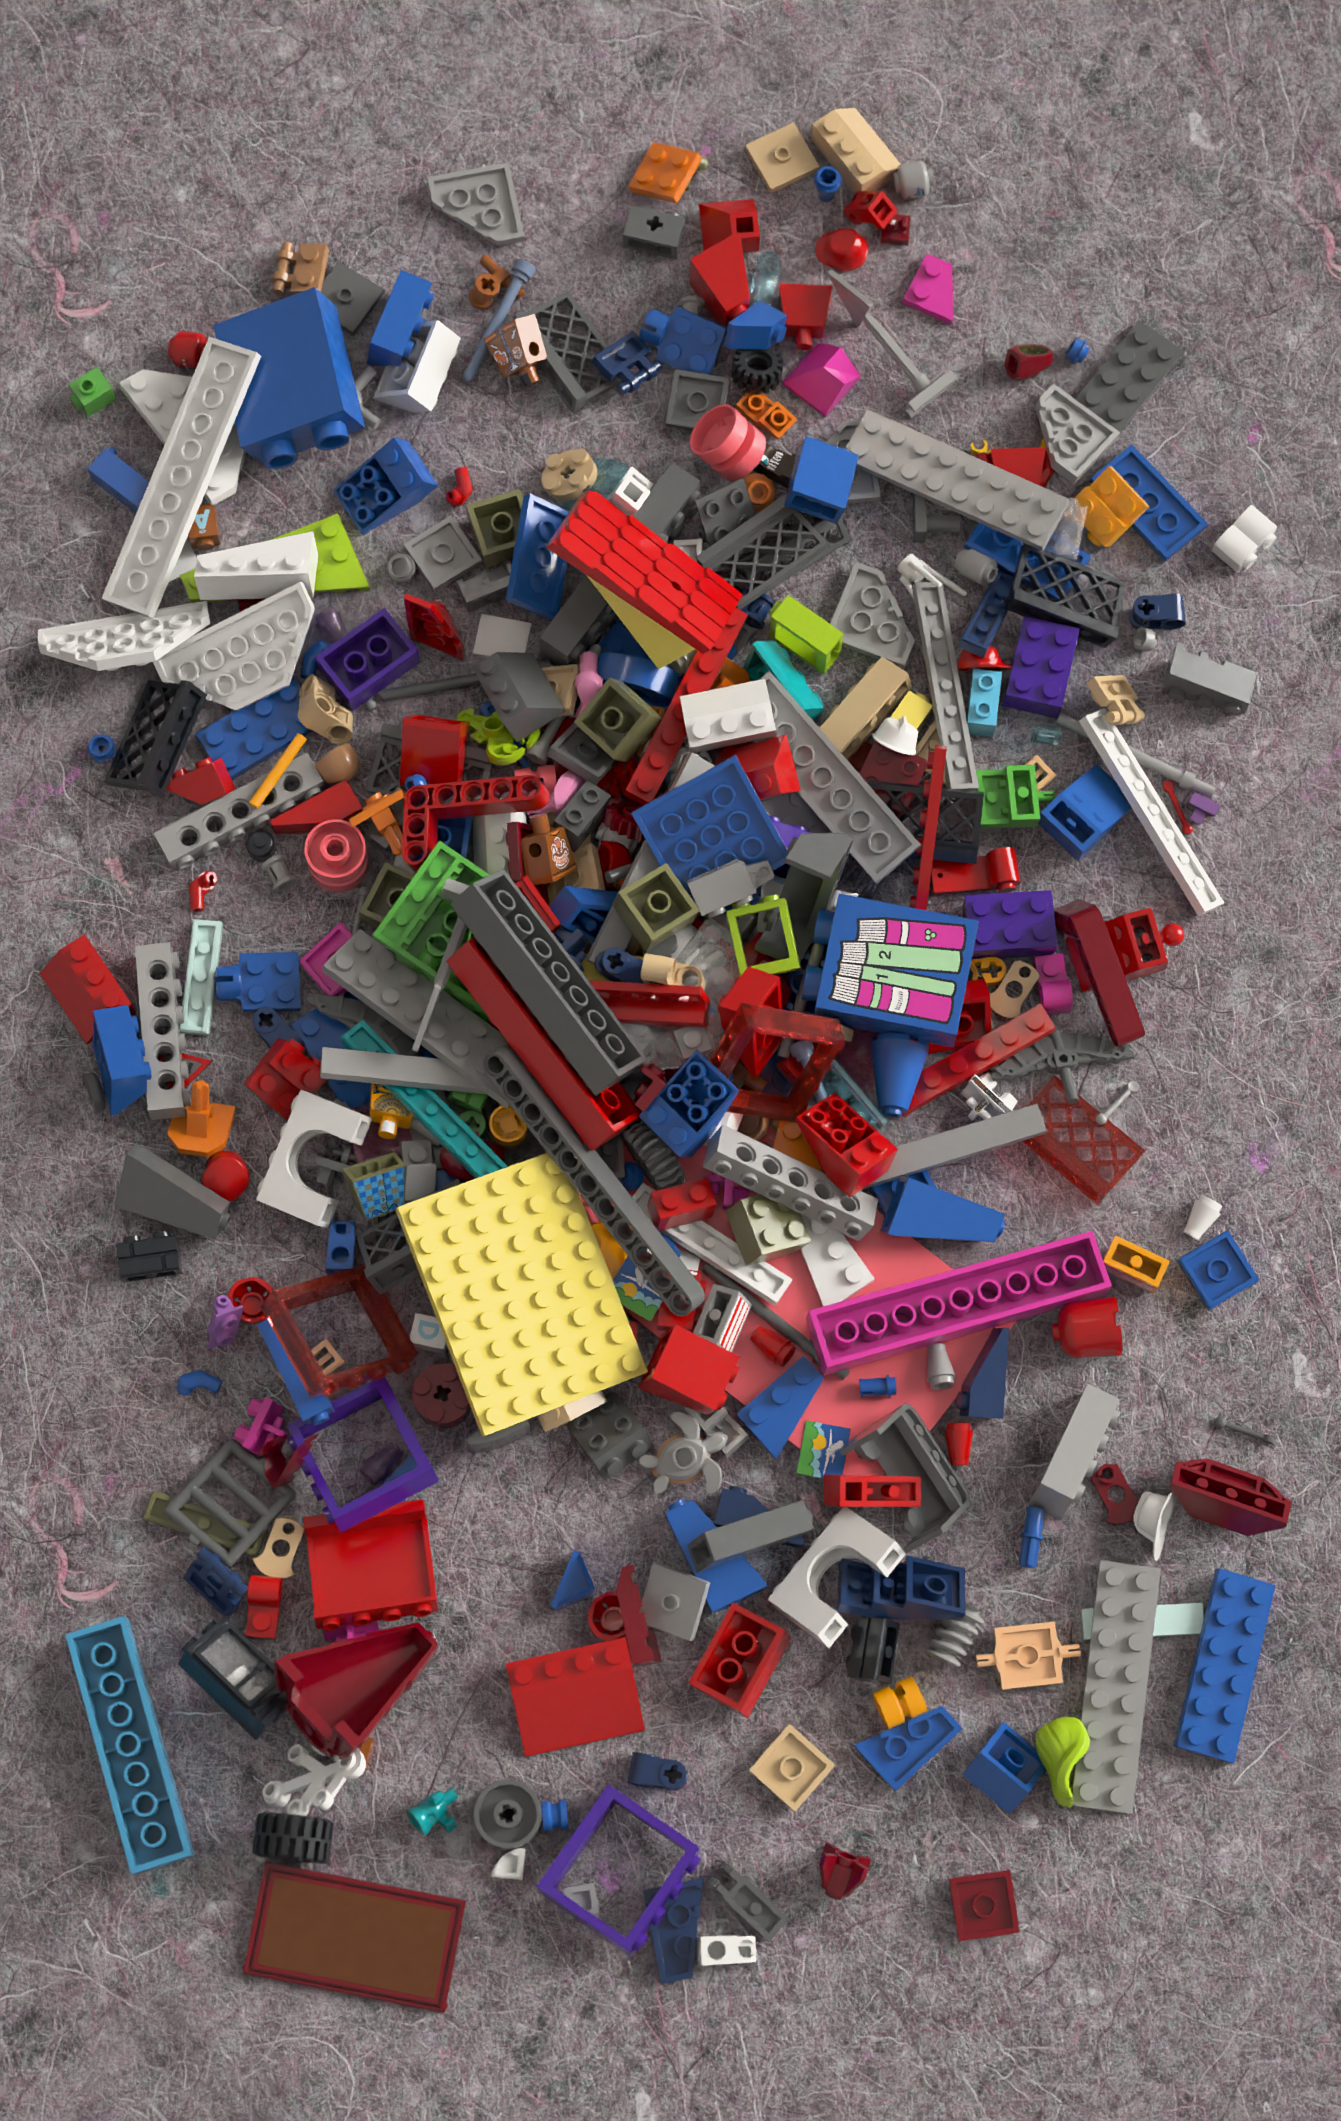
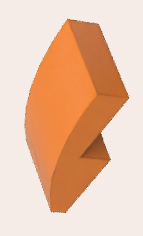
(766, 414)

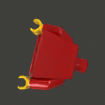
(1026, 463)

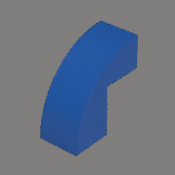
(639, 675)

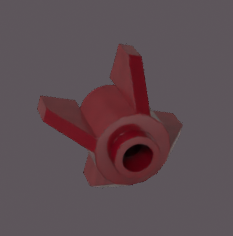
(841, 1871)

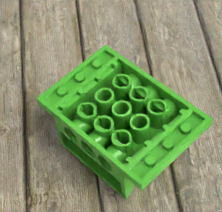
(423, 921)

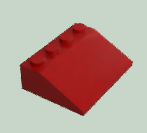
(575, 1697)

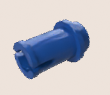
(878, 1387)

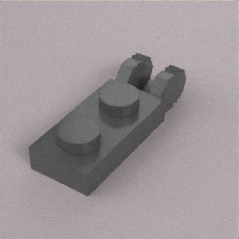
(750, 1903)

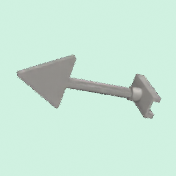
(859, 310)
(450, 891)

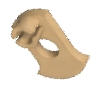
(1008, 1006)
(275, 1565)

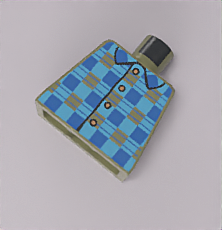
(377, 1186)

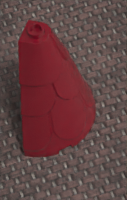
(352, 1684)

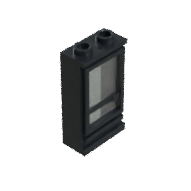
(235, 1676)

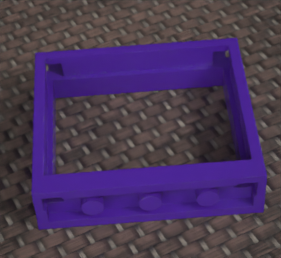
(383, 1496)
(654, 1912)

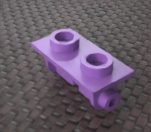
(223, 1322)

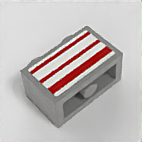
(723, 1317)

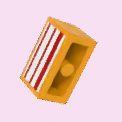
(1135, 1264)

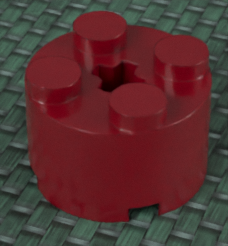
(433, 1410)

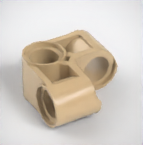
(322, 713)
(666, 971)

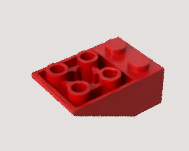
(845, 1144)

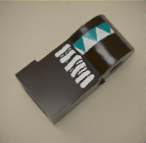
(776, 465)

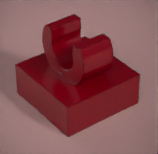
(897, 230)

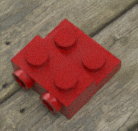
(283, 1075)

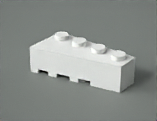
(258, 569)

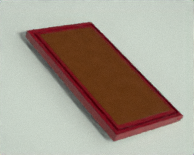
(354, 1937)

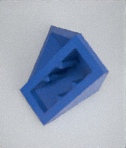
(575, 1584)

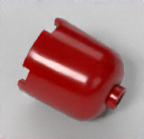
(1089, 1329)

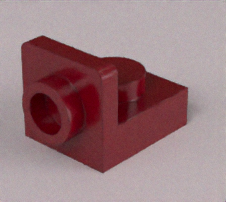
(647, 1091)

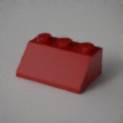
(83, 985)
(974, 1018)
(740, 1660)

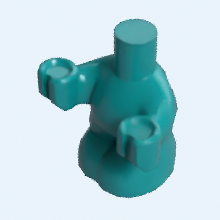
(433, 1810)

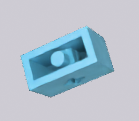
(983, 702)

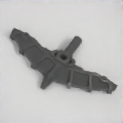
(353, 1011)
(1060, 1055)

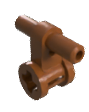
(488, 285)

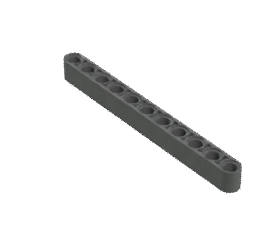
(597, 1194)

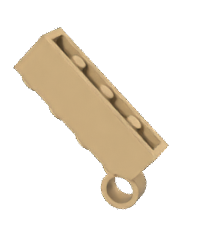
(866, 706)

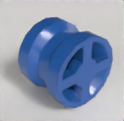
(554, 1815)

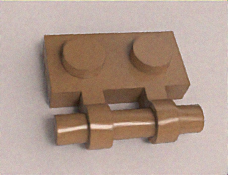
(309, 268)

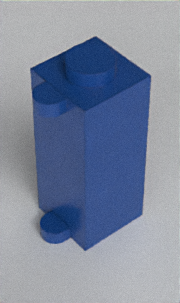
(118, 479)

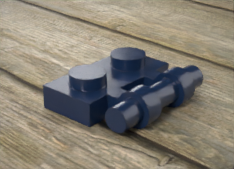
(621, 357)
(216, 1582)

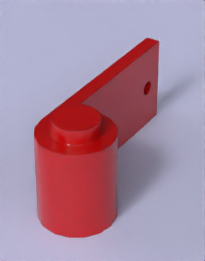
(993, 871)

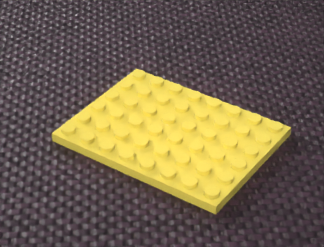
(520, 1292)

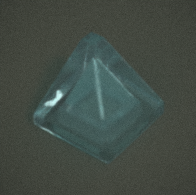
(1046, 734)

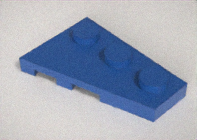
(781, 1405)
(909, 1746)

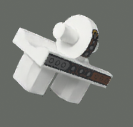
(984, 1100)

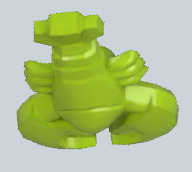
(499, 741)

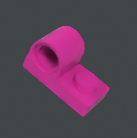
(1052, 986)

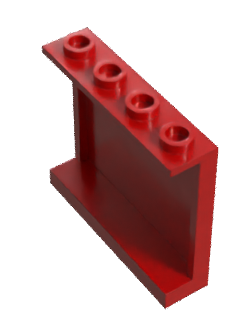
(372, 1568)

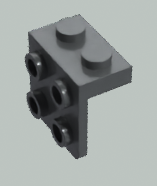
(610, 1436)

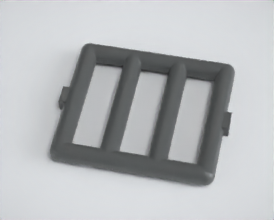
(193, 1490)

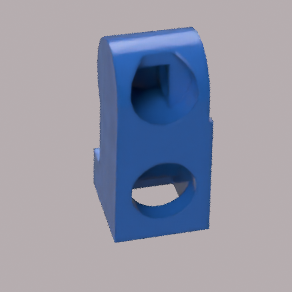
(341, 1246)

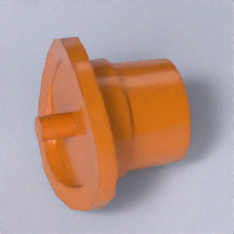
(760, 491)

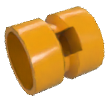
(507, 1127)
(899, 1702)

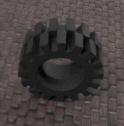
(754, 379)

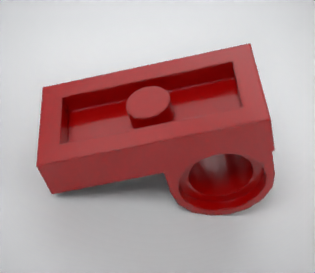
(264, 1606)

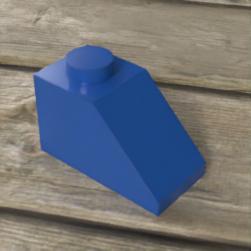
(756, 328)

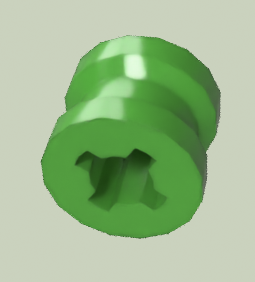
(475, 1118)

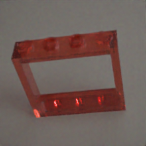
(781, 1023)
(376, 1306)

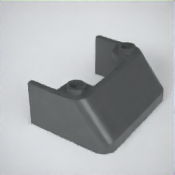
(811, 879)
(908, 1449)

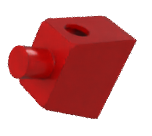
(805, 310)

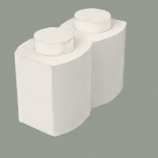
(1245, 539)

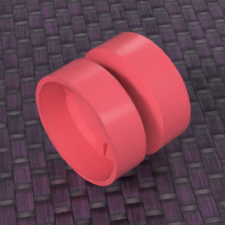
(727, 442)
(336, 855)

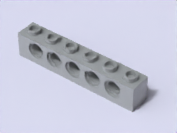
(222, 811)
(150, 961)
(789, 1182)

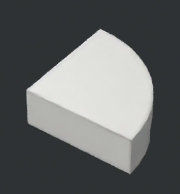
(510, 1865)

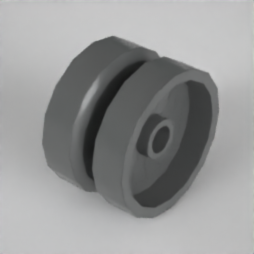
(499, 1798)

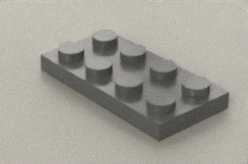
(1130, 376)

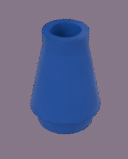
(827, 183)

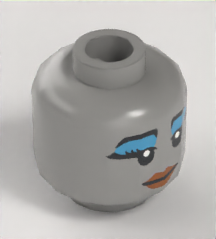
(913, 180)

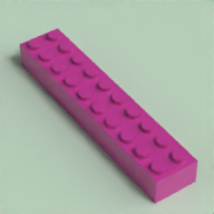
(957, 1302)

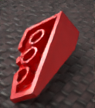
(433, 626)

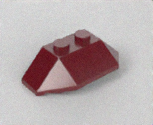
(1229, 1497)

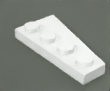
(833, 1264)

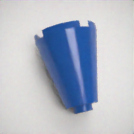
(897, 1070)

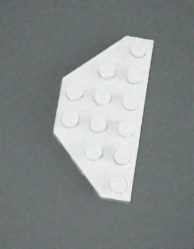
(158, 400)
(124, 638)
(245, 654)

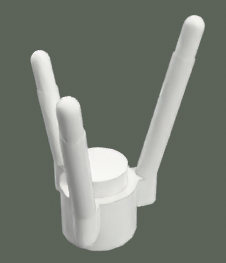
(915, 570)

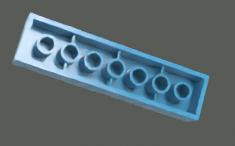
(130, 1745)

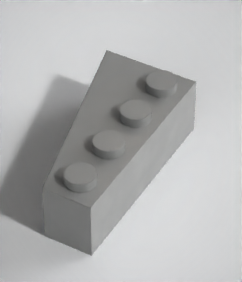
(1075, 1452)

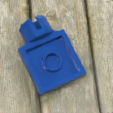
(684, 339)
(261, 982)

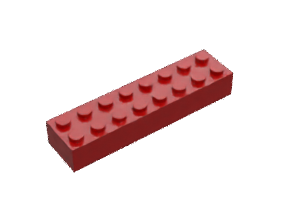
(592, 1116)

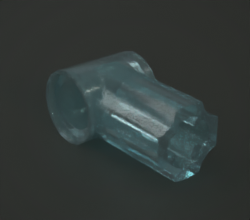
(765, 282)

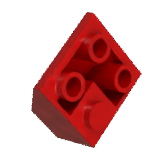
(725, 218)

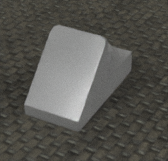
(419, 1169)

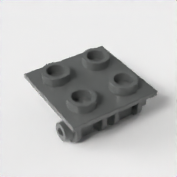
(723, 511)

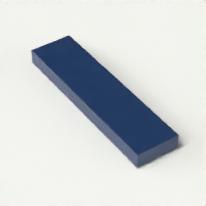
(987, 616)

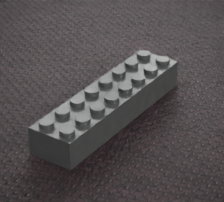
(586, 611)
(548, 981)

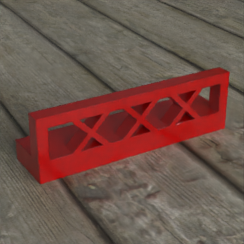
(655, 1003)

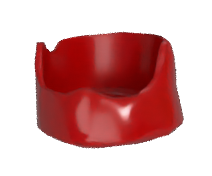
(226, 1174)

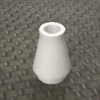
(1202, 1216)

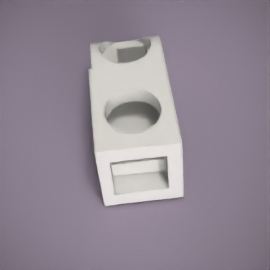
(725, 1950)

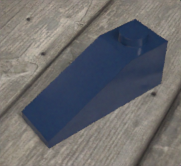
(984, 1386)
(738, 1505)

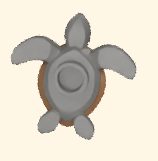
(686, 1456)

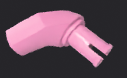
(588, 680)
(563, 792)

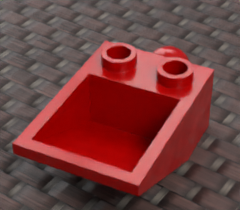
(1131, 948)

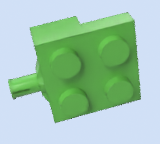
(1011, 797)

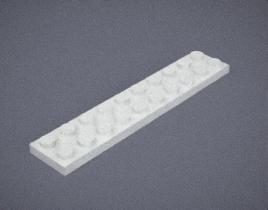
(181, 477)

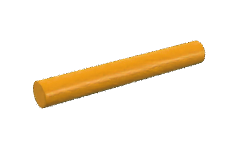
(277, 771)

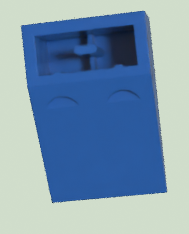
(385, 485)
(1085, 812)
(690, 1105)

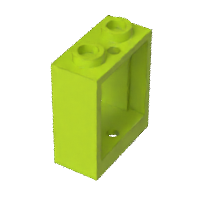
(805, 634)
(768, 903)

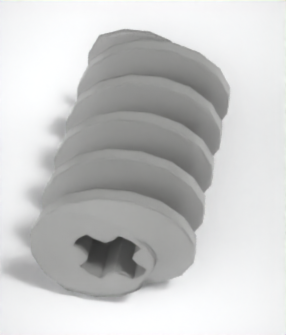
(954, 1636)

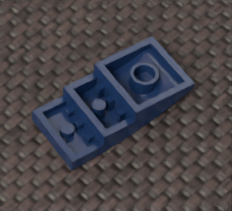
(910, 1592)

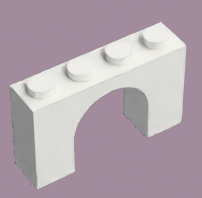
(282, 1184)
(845, 1538)

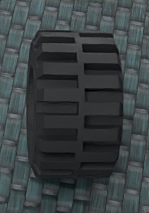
(293, 1837)

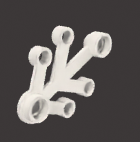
(278, 1793)

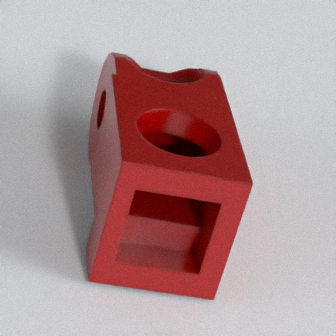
(870, 208)

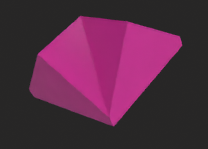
(823, 378)

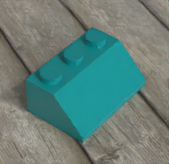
(767, 657)

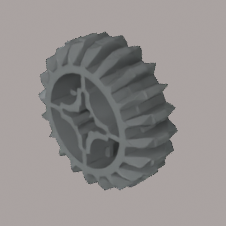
(653, 1156)

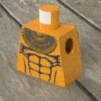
(387, 1111)

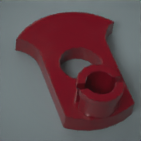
(1118, 1512)

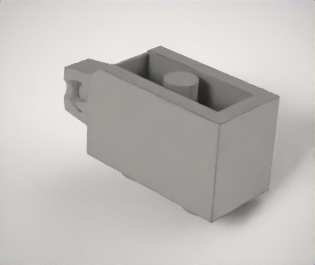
(728, 885)

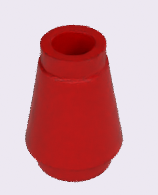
(773, 1346)
(958, 1442)

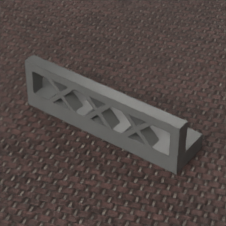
(819, 524)

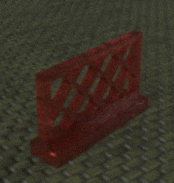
(1066, 1161)

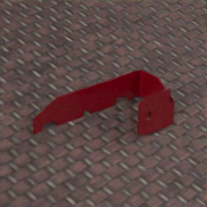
(275, 1463)
(640, 1639)

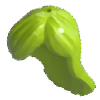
(1059, 1748)

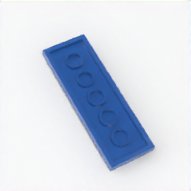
(1224, 1666)

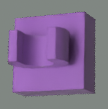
(1203, 806)

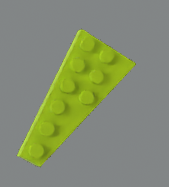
(336, 565)

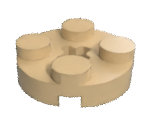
(560, 466)

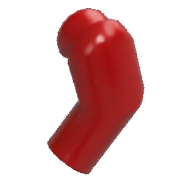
(462, 490)
(199, 888)

